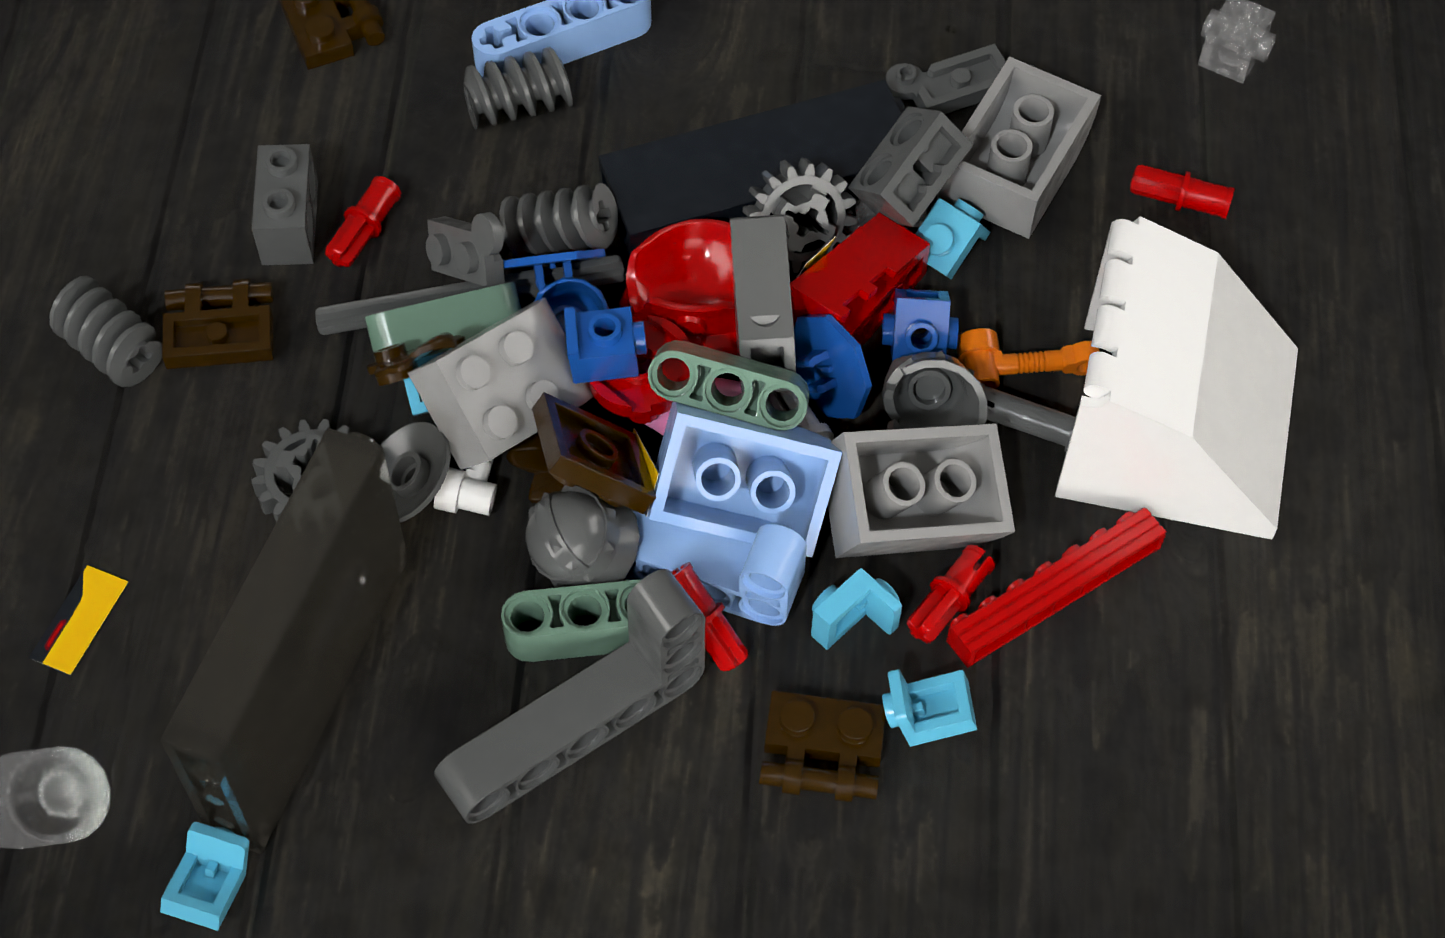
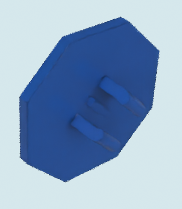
(552, 259)
(831, 366)

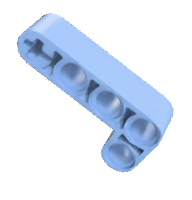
(566, 26)
(748, 578)

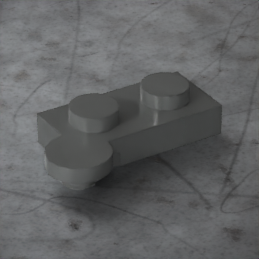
(948, 83)
(467, 248)

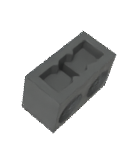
(911, 165)
(285, 204)

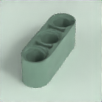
(457, 314)
(702, 393)
(556, 612)

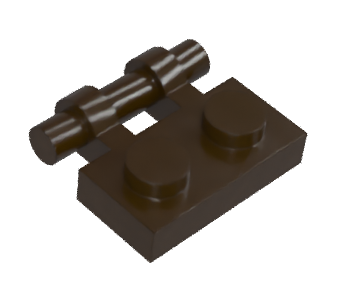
(322, 32)
(218, 335)
(825, 731)

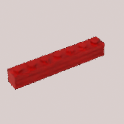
(1054, 586)

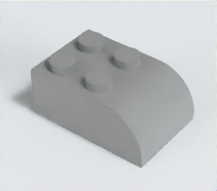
(1023, 146)
(491, 381)
(918, 490)

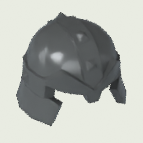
(932, 392)
(581, 538)

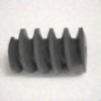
(516, 86)
(560, 221)
(105, 331)

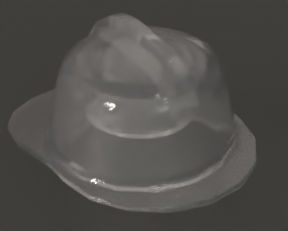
(51, 797)

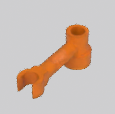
(981, 352)

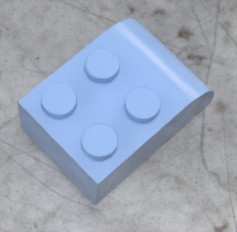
(741, 475)

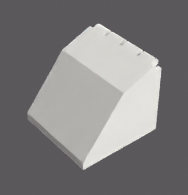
(1194, 390)

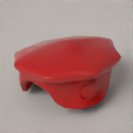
(686, 279)

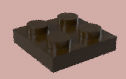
(592, 454)

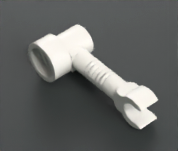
(467, 490)

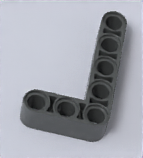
(588, 709)

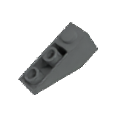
(762, 291)

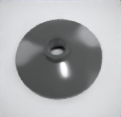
(416, 466)

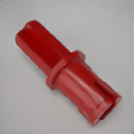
(1182, 190)
(363, 221)
(949, 594)
(720, 637)

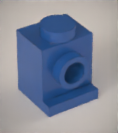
(603, 344)

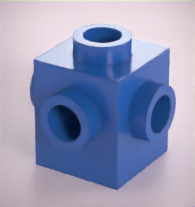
(920, 310)

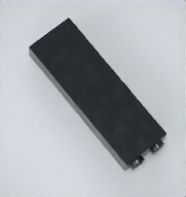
(713, 167)

